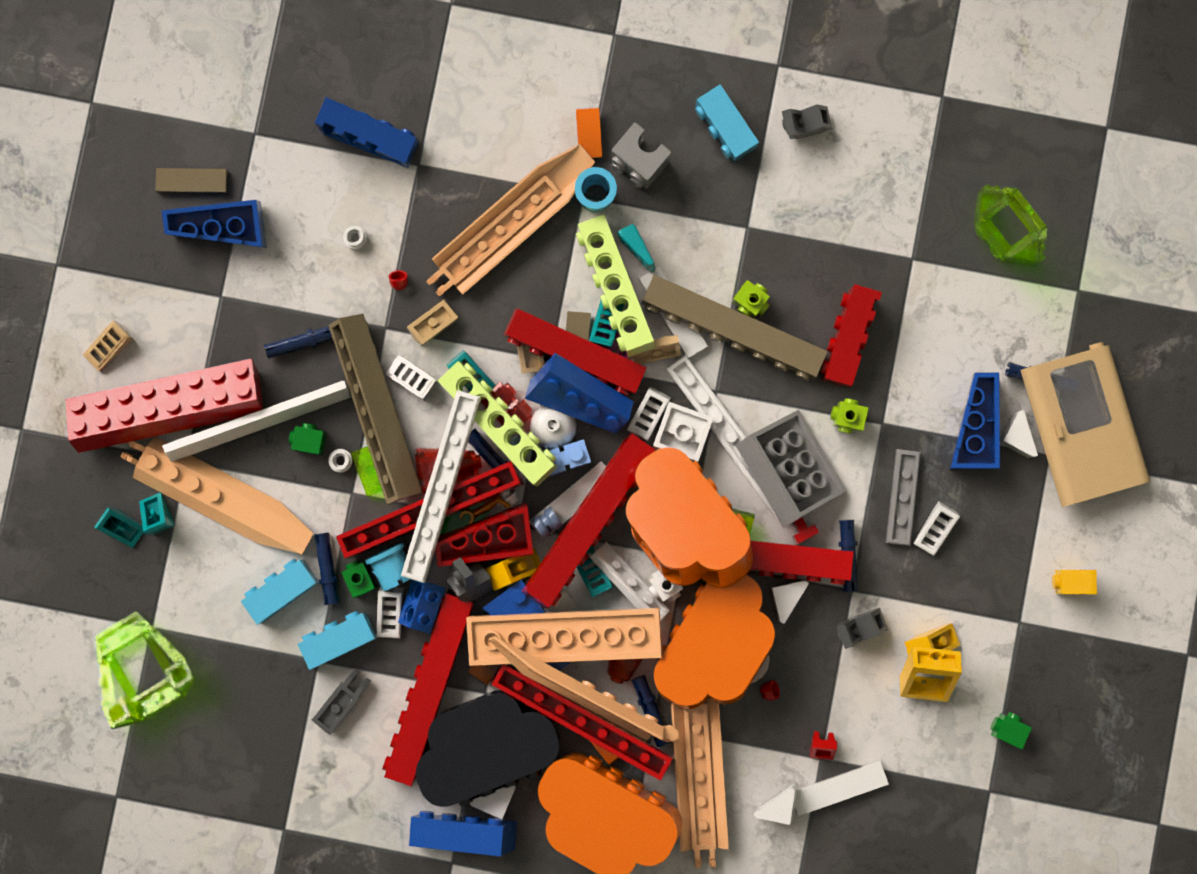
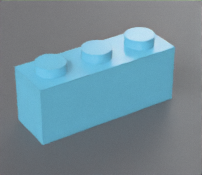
(726, 123)
(279, 590)
(336, 639)

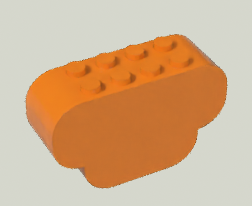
(686, 522)
(716, 646)
(605, 817)

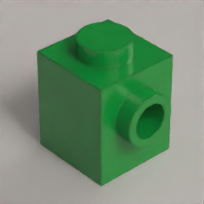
(307, 439)
(358, 578)
(1010, 729)

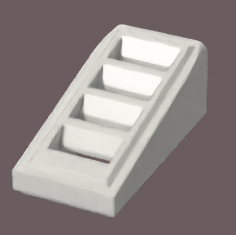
(427, 388)
(646, 401)
(954, 516)
(398, 593)

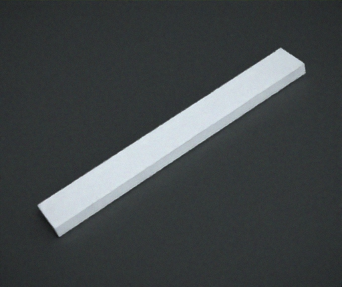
(256, 421)
(722, 425)
(441, 486)

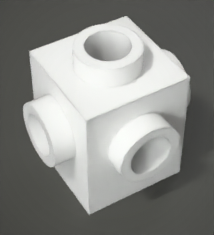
(658, 591)

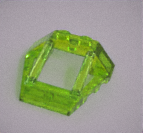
(1022, 251)
(139, 707)

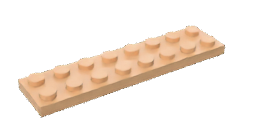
(567, 635)

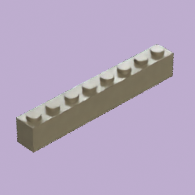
(734, 328)
(375, 408)

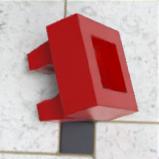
(803, 530)
(823, 748)

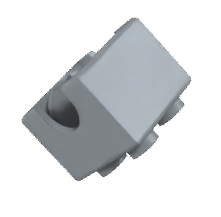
(632, 160)

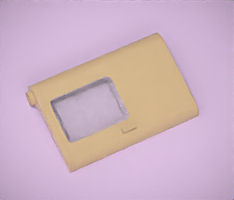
(1085, 425)

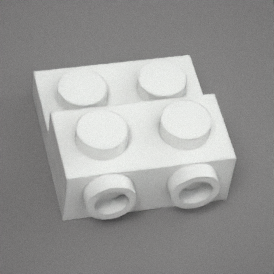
(683, 430)

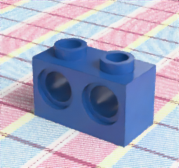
(421, 605)

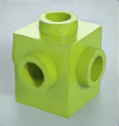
(753, 291)
(857, 413)

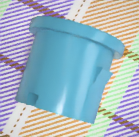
(591, 177)
(388, 566)

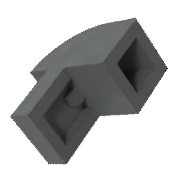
(806, 121)
(469, 582)
(861, 628)

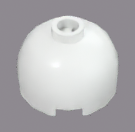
(563, 430)

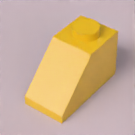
(513, 569)
(1075, 581)
(939, 638)

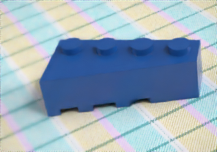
(366, 132)
(223, 222)
(579, 395)
(979, 429)
(516, 602)
(463, 834)

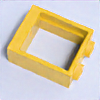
(921, 661)

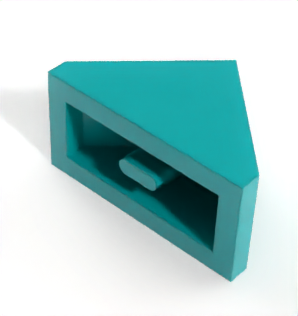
(155, 515)
(120, 526)

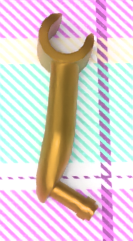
(484, 508)

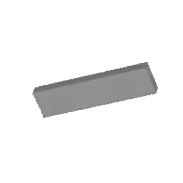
(903, 497)

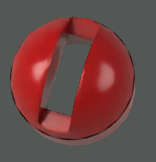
(398, 280)
(770, 690)

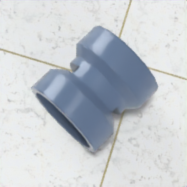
(547, 523)

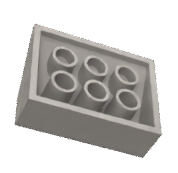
(790, 468)

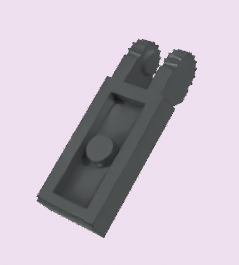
(339, 703)

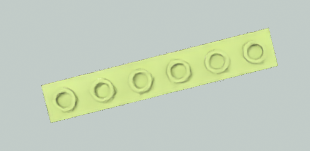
(598, 230)
(536, 471)

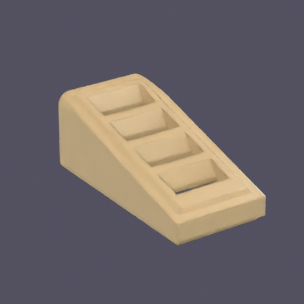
(113, 352)

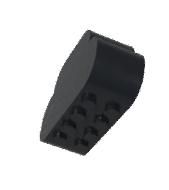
(484, 747)

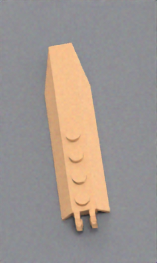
(510, 220)
(220, 497)
(586, 695)
(700, 780)

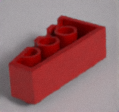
(850, 335)
(490, 538)

